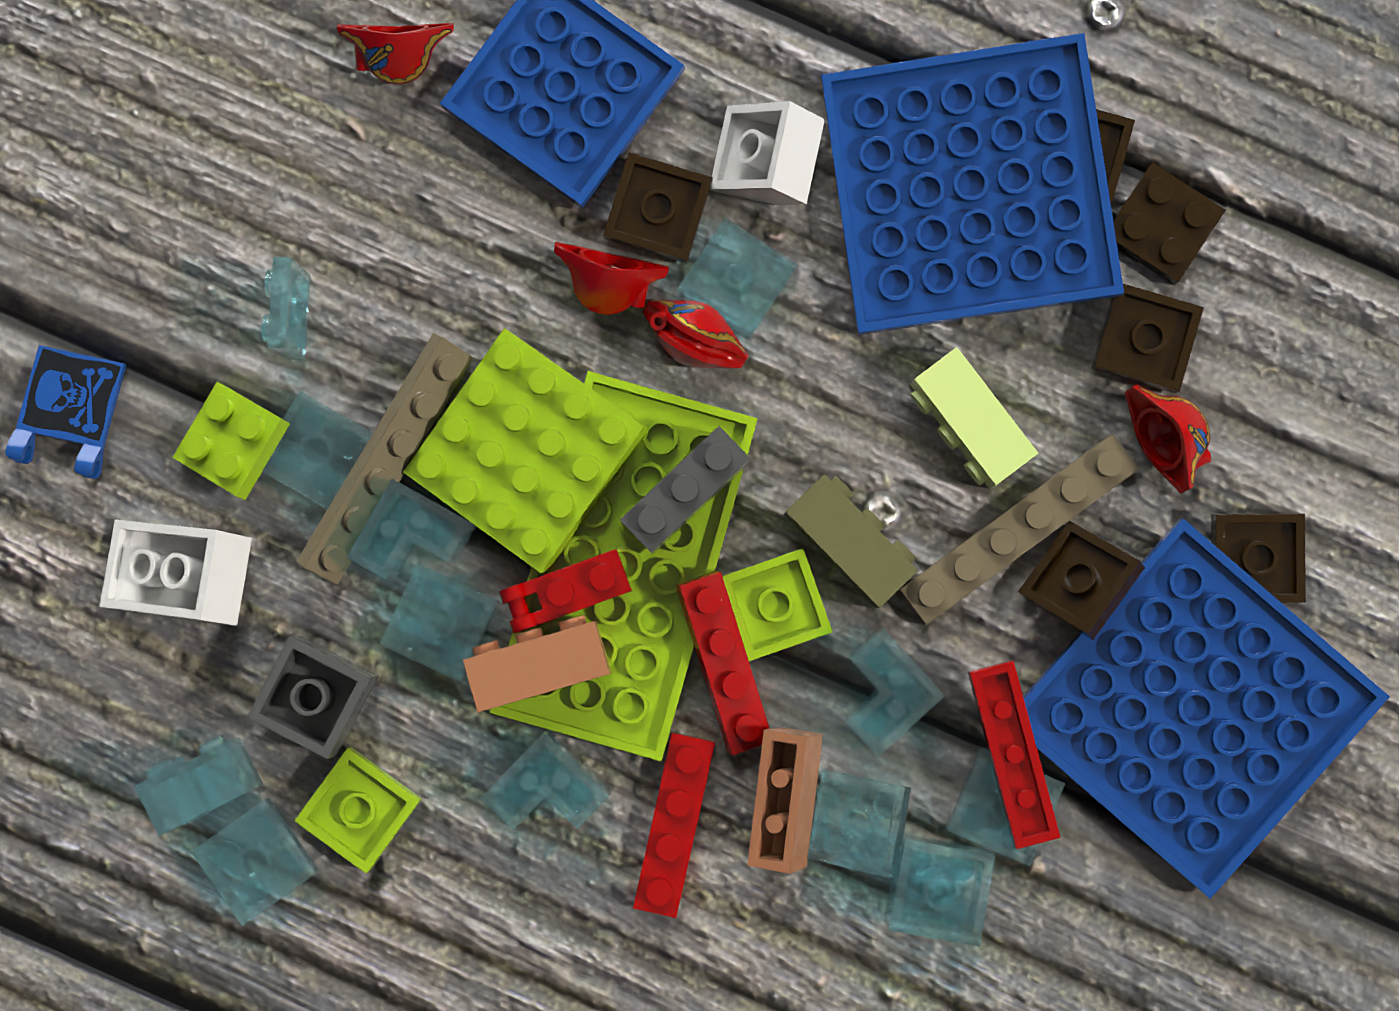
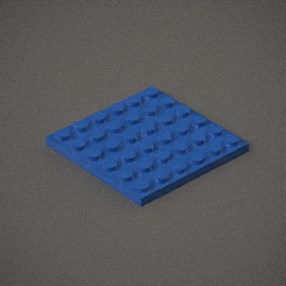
(972, 184)
(1199, 709)

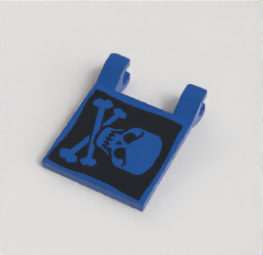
(70, 401)

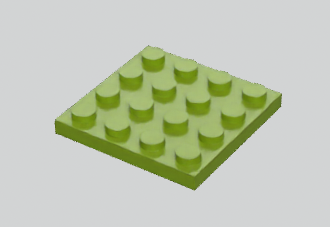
(525, 451)

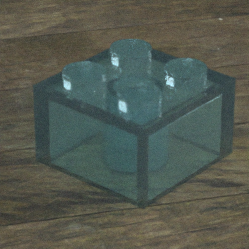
(940, 890)

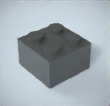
(312, 696)

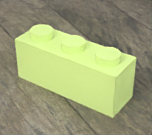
(971, 419)

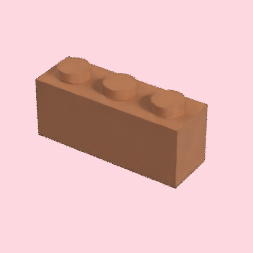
(536, 663)
(785, 799)

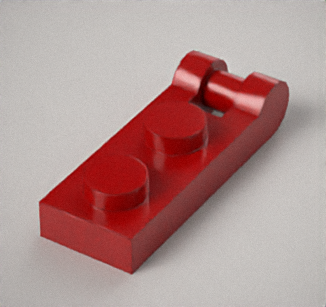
(567, 590)

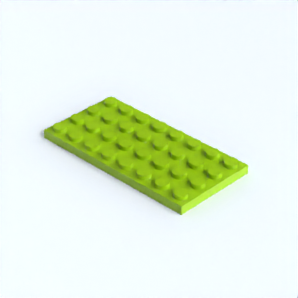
(646, 627)

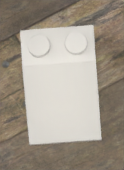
(176, 571)

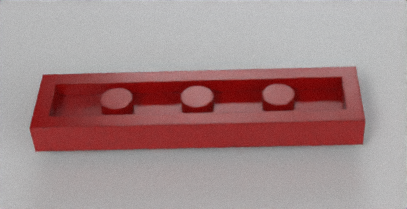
(723, 661)
(1014, 754)
(674, 825)

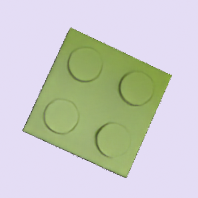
(231, 440)
(776, 604)
(358, 809)

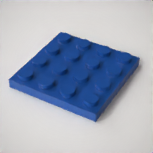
(563, 90)

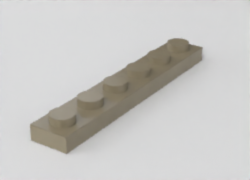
(385, 456)
(1018, 529)

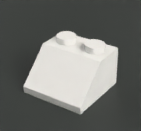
(767, 152)

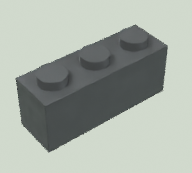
(685, 490)

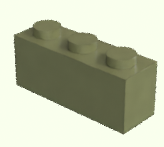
(852, 540)

